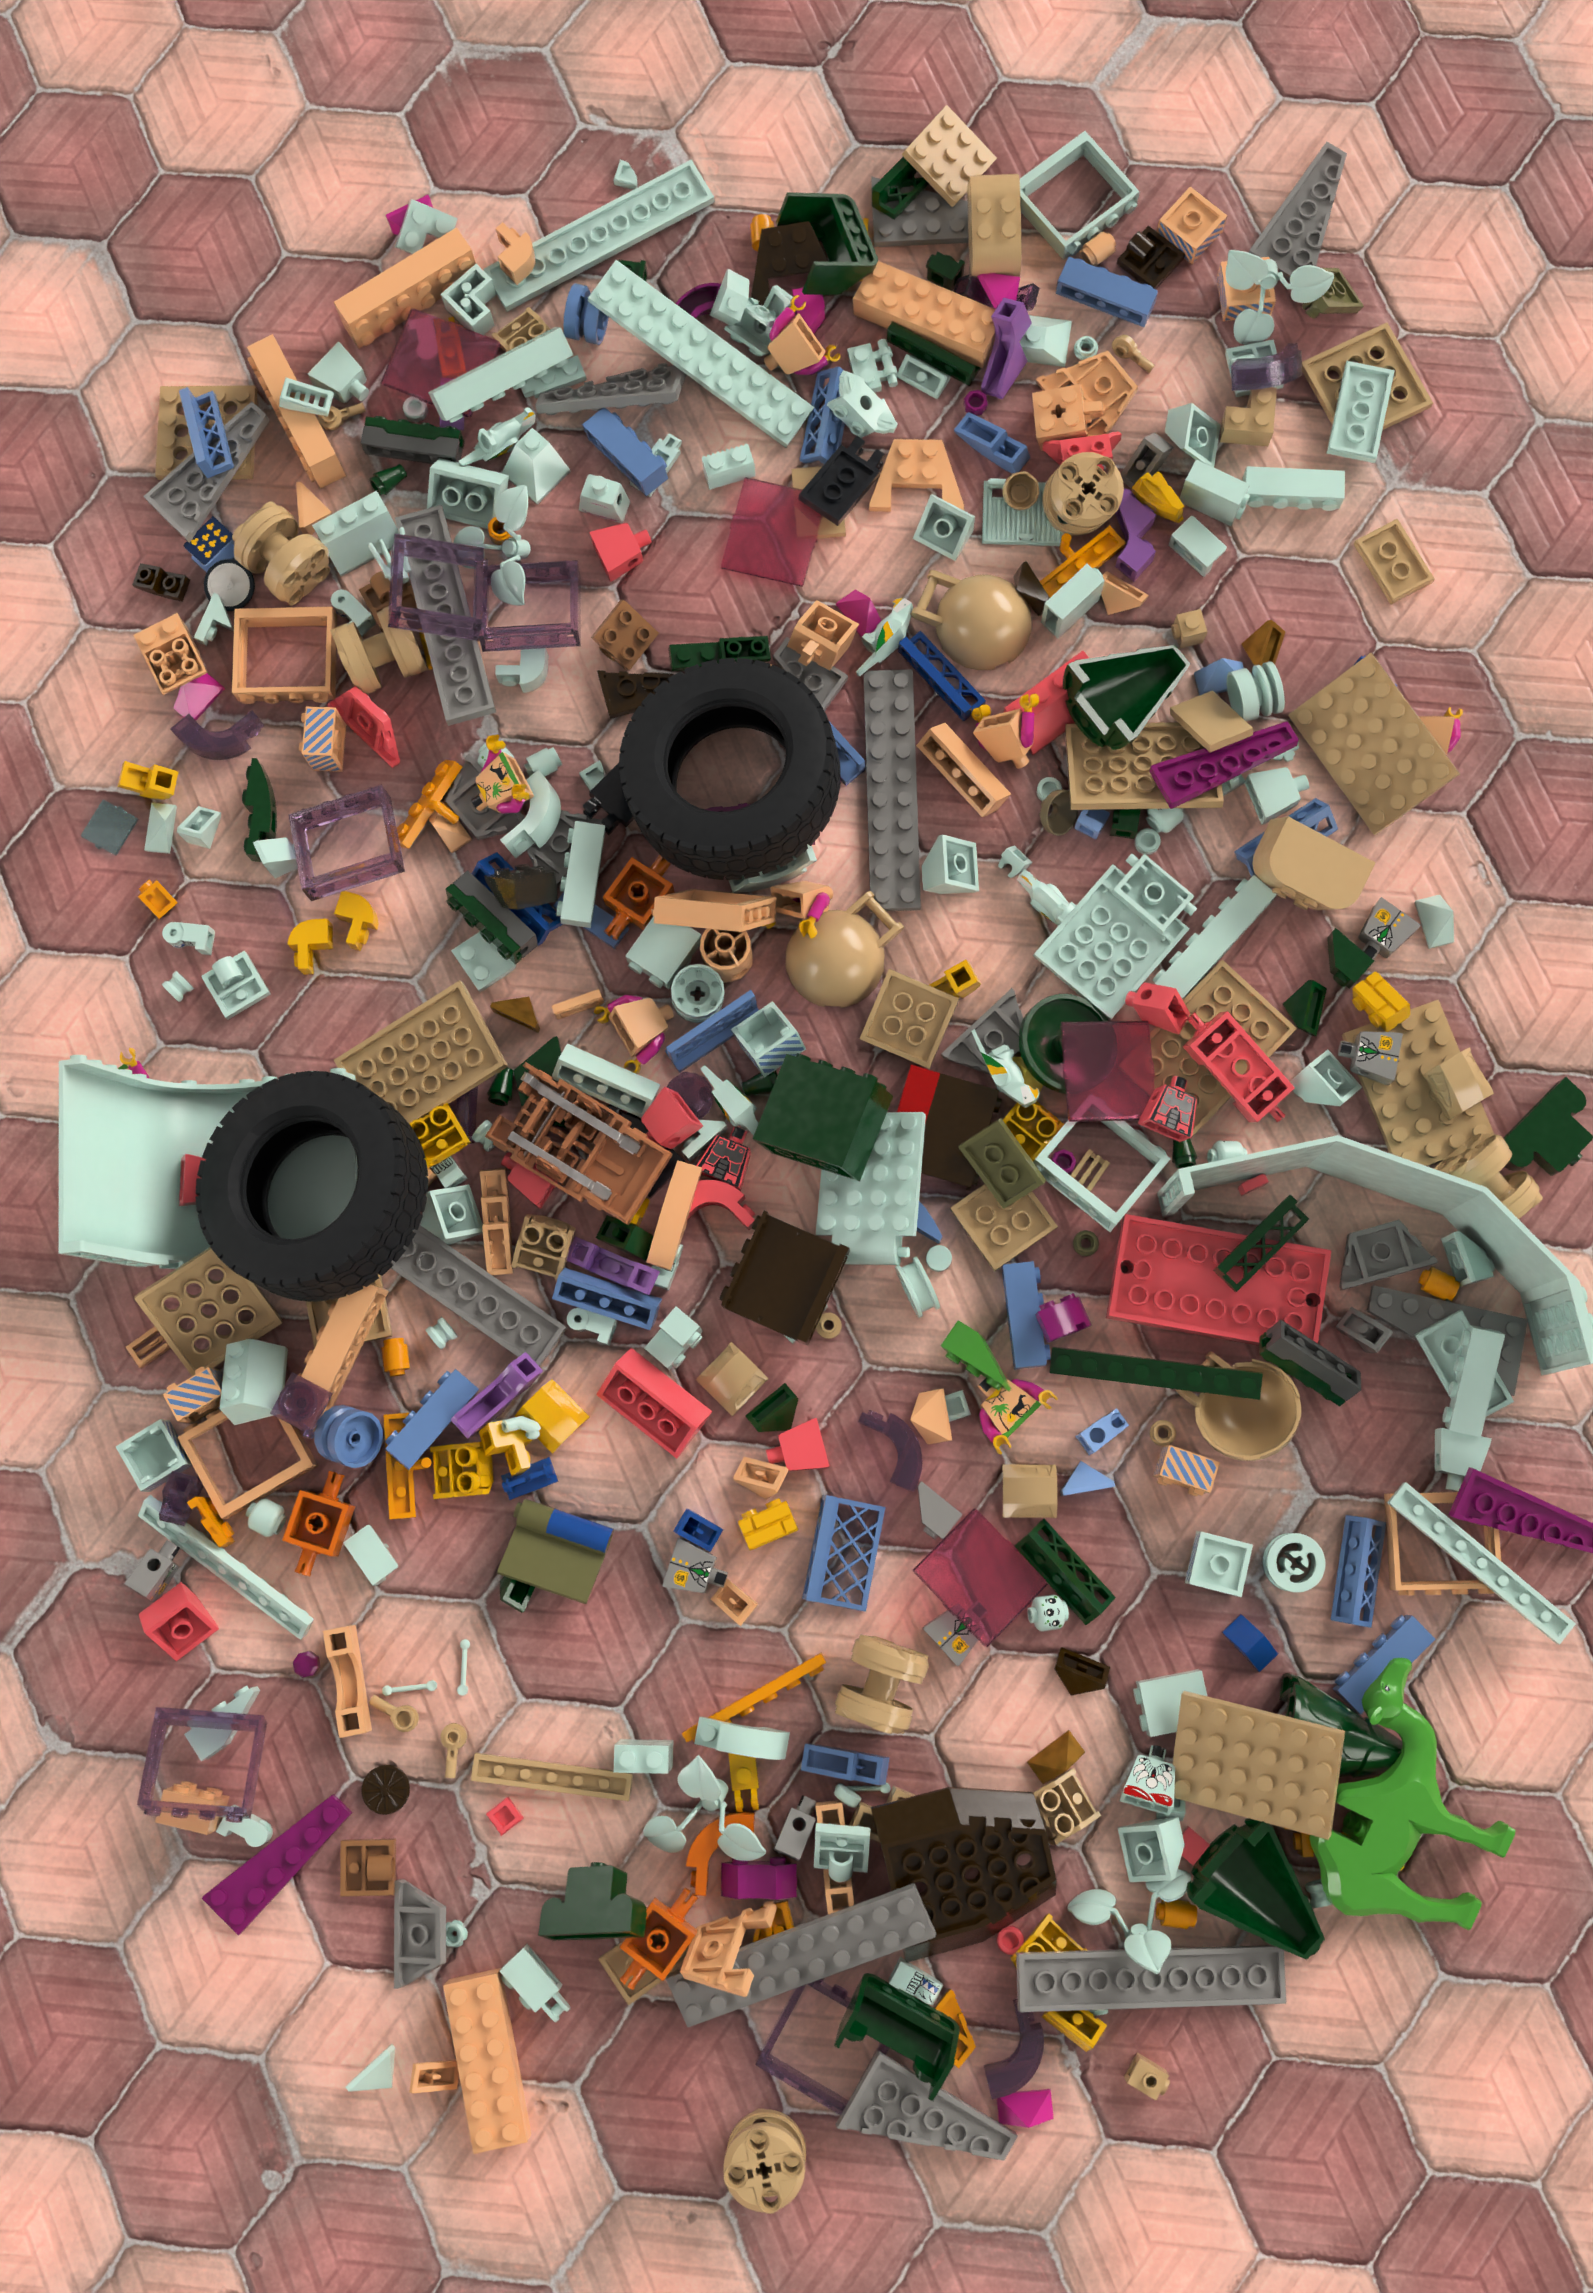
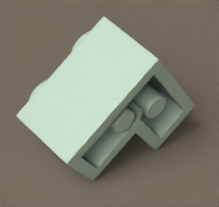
(419, 222)
(467, 300)
(674, 1338)

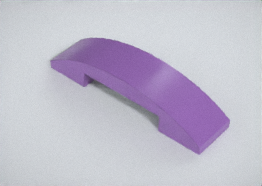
(612, 1266)

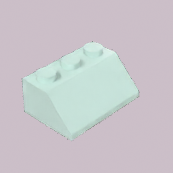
(465, 491)
(352, 528)
(252, 1379)

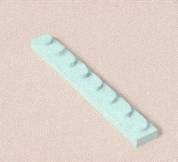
(1481, 1563)
(229, 1570)

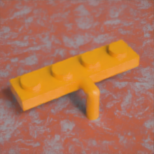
(1093, 553)
(428, 802)
(399, 1479)

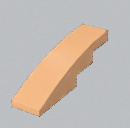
(674, 1215)
(496, 1221)

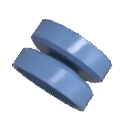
(582, 317)
(348, 1436)

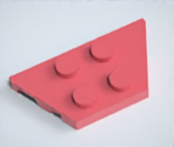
(368, 723)

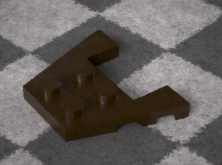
(785, 253)

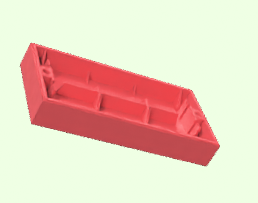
(1175, 1287)

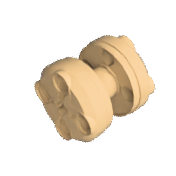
(1082, 493)
(271, 545)
(363, 656)
(1480, 1163)
(876, 1702)
(765, 2160)

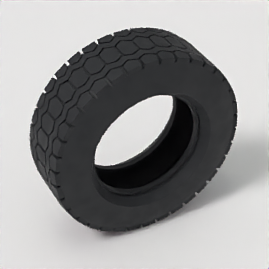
(717, 700)
(256, 1142)

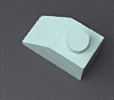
(731, 298)
(277, 855)

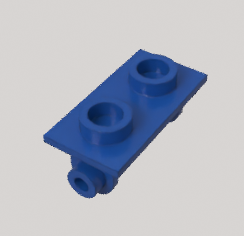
(536, 1477)

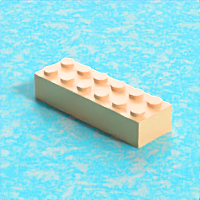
(407, 285)
(927, 310)
(301, 427)
(342, 1339)
(487, 2061)

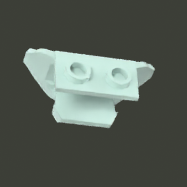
(746, 332)
(861, 407)

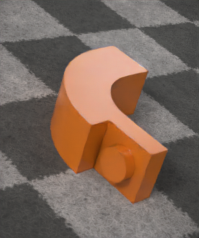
(706, 1844)

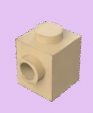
(1189, 628)
(1147, 2077)

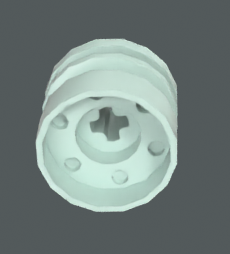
(1256, 692)
(687, 982)

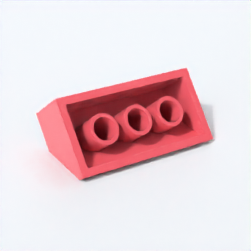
(1051, 712)
(653, 1402)

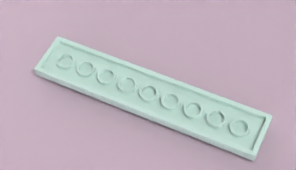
(606, 232)
(700, 353)

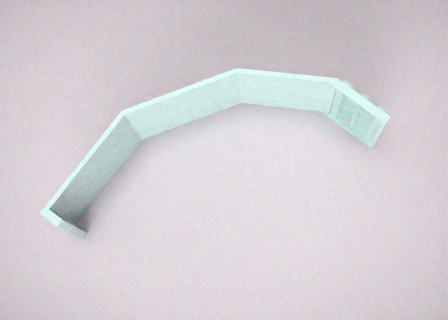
(1548, 1290)

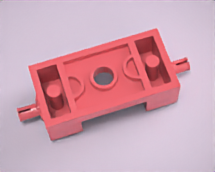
(1219, 1047)

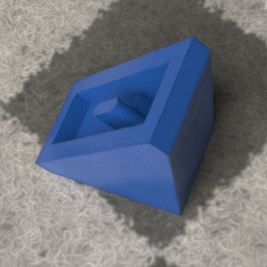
(698, 1530)
(1250, 1642)

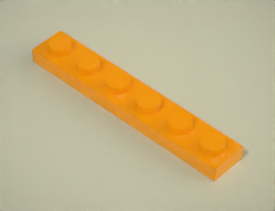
(765, 1693)

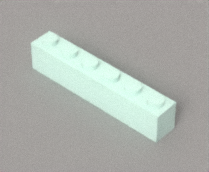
(500, 374)
(1217, 937)

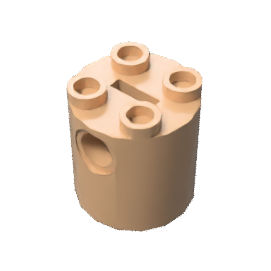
(727, 953)

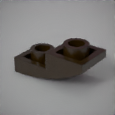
(161, 583)

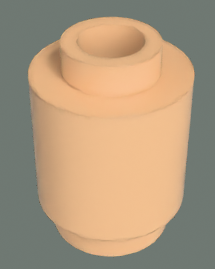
(1098, 249)

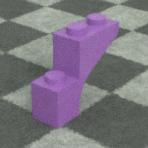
(1007, 355)
(1134, 522)
(497, 1396)

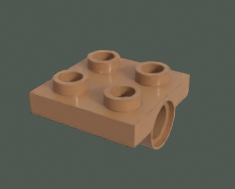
(377, 595)
(624, 635)
(368, 1867)

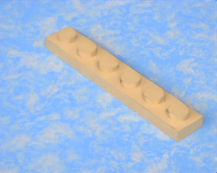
(551, 1776)

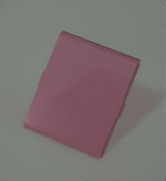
(434, 354)
(771, 533)
(1107, 1069)
(980, 1577)

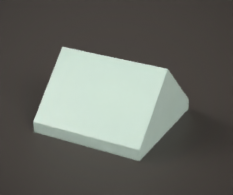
(944, 527)

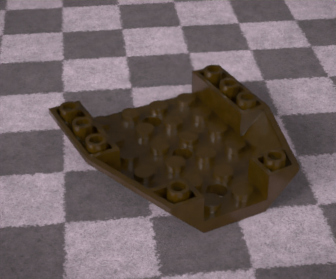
(957, 1829)

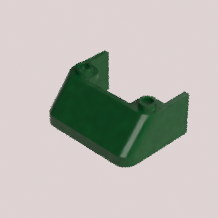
(843, 235)
(904, 2026)

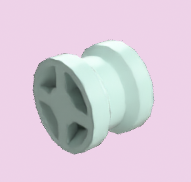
(177, 986)
(480, 1133)
(441, 1333)
(1318, 1896)

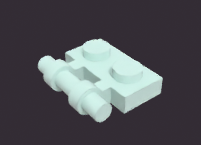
(864, 361)

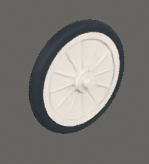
(231, 583)

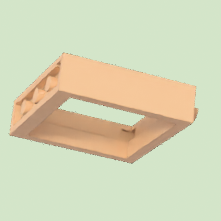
(282, 618)
(715, 910)
(259, 1492)
(1492, 1544)

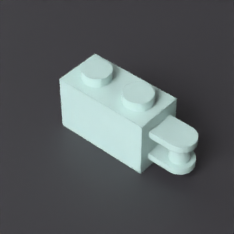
(534, 1983)

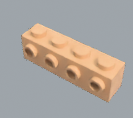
(963, 769)

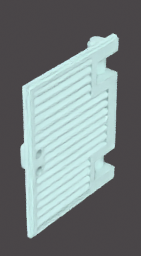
(1006, 525)

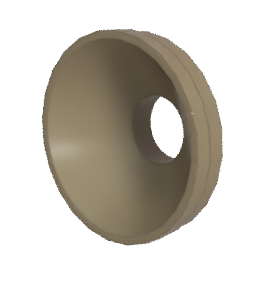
(1062, 816)

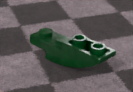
(688, 655)
(260, 802)

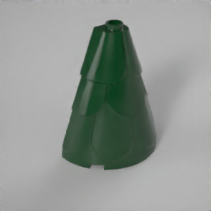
(1121, 691)
(1366, 1747)
(1255, 1889)

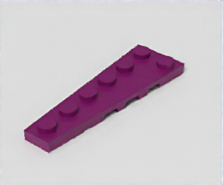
(1202, 770)
(1506, 1508)
(261, 1878)

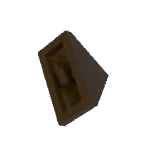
(1030, 588)
(1080, 1673)

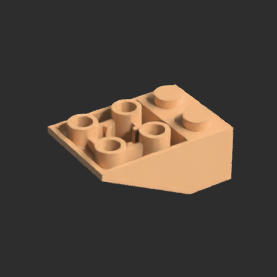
(170, 653)

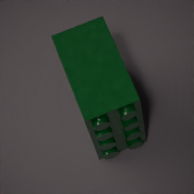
(823, 1116)

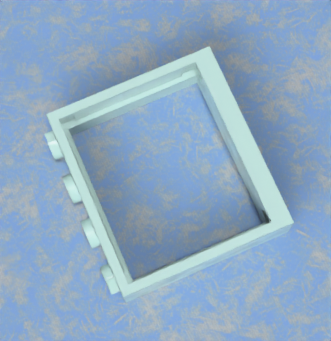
(1080, 146)
(1083, 1197)

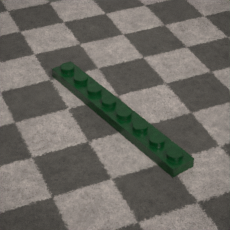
(1156, 1373)

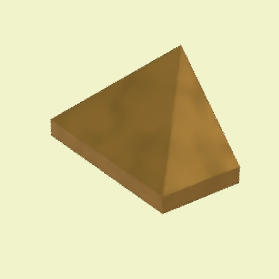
(1264, 643)
(519, 1011)
(1056, 1757)

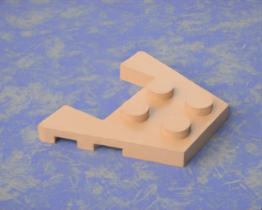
(1101, 381)
(915, 466)
(716, 1948)

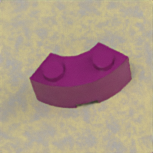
(699, 299)
(1062, 1318)
(759, 1879)

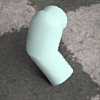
(516, 1423)

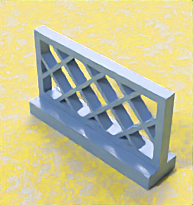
(711, 1032)
(821, 1548)

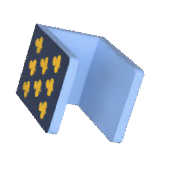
(211, 544)

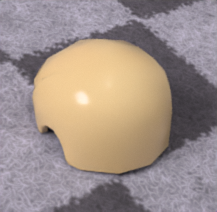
(1020, 490)

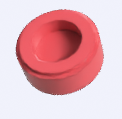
(1009, 1939)

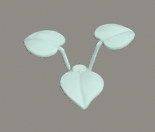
(1245, 269)
(509, 580)
(699, 1781)
(1142, 1944)

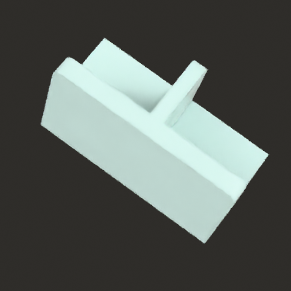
(1197, 545)
(371, 1555)

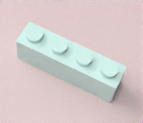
(1295, 488)
(582, 874)
(605, 1080)
(1474, 1380)

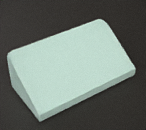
(923, 376)

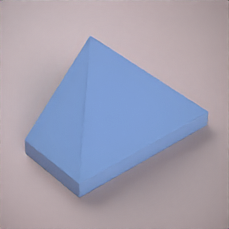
(1215, 675)
(1085, 1479)

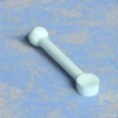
(431, 1686)
(463, 1689)
(883, 1788)

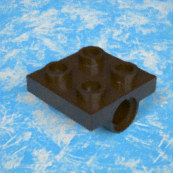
(1150, 257)

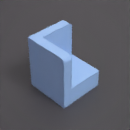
(1091, 822)

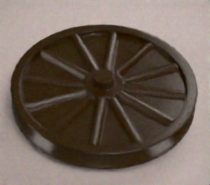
(385, 1789)

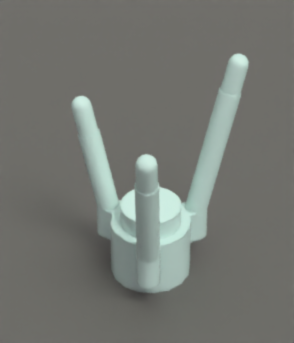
(386, 569)

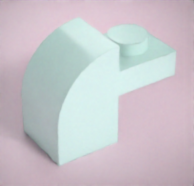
(530, 672)

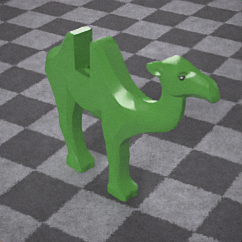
(1392, 1815)

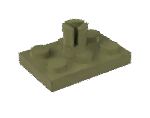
(1337, 299)
(1002, 1163)

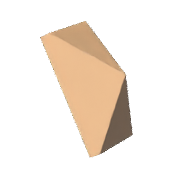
(309, 509)
(1120, 595)
(452, 834)
(931, 1417)
(760, 1476)
(734, 1602)
(434, 2076)

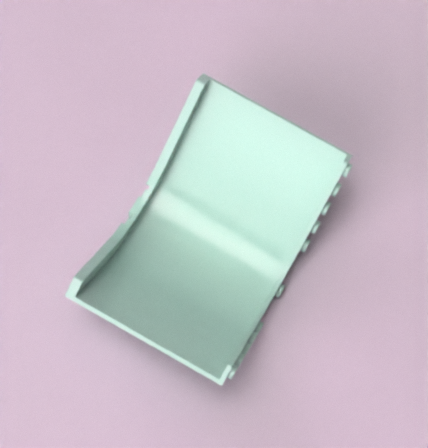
(124, 1166)

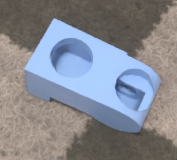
(1102, 1431)

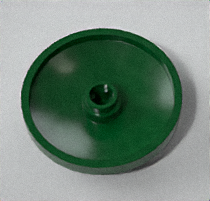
(1041, 1035)

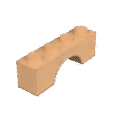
(352, 1702)
(838, 1894)

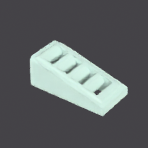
(304, 406)

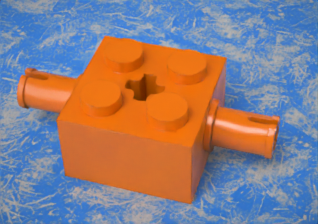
(632, 880)
(308, 1535)
(662, 1956)

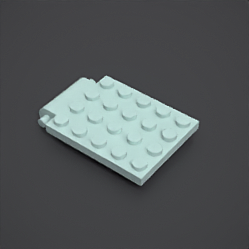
(1118, 933)
(884, 1204)

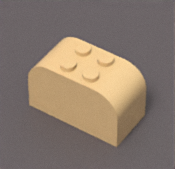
(994, 224)
(1309, 866)

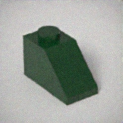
(1346, 959)
(625, 1237)

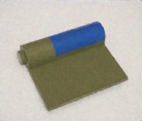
(555, 1551)

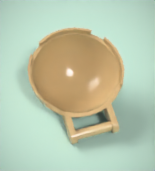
(978, 619)
(844, 956)
(1245, 1426)

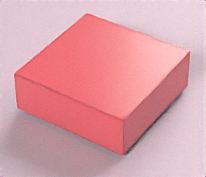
(1252, 1184)
(504, 1816)
(1194, 1845)

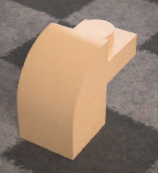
(519, 255)

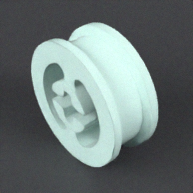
(917, 1287)
(1281, 1579)

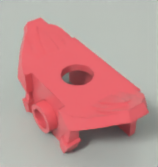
(1100, 444)

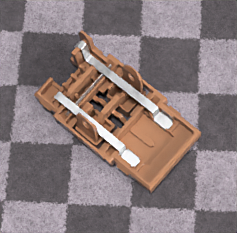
(618, 1168)

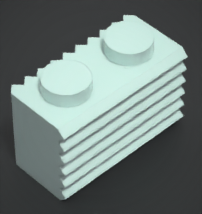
(728, 466)

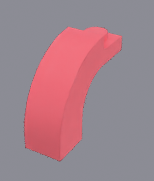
(724, 1195)

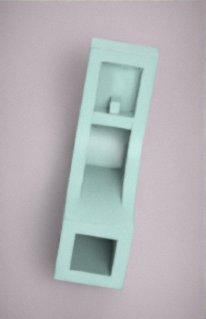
(540, 819)
(775, 877)
(741, 1739)

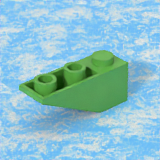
(972, 1349)

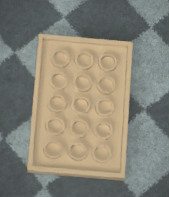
(1373, 744)
(1121, 777)
(1216, 993)
(427, 1055)
(1406, 1109)
(1257, 1764)

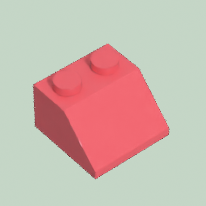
(177, 1621)

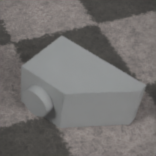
(1147, 458)
(936, 1512)

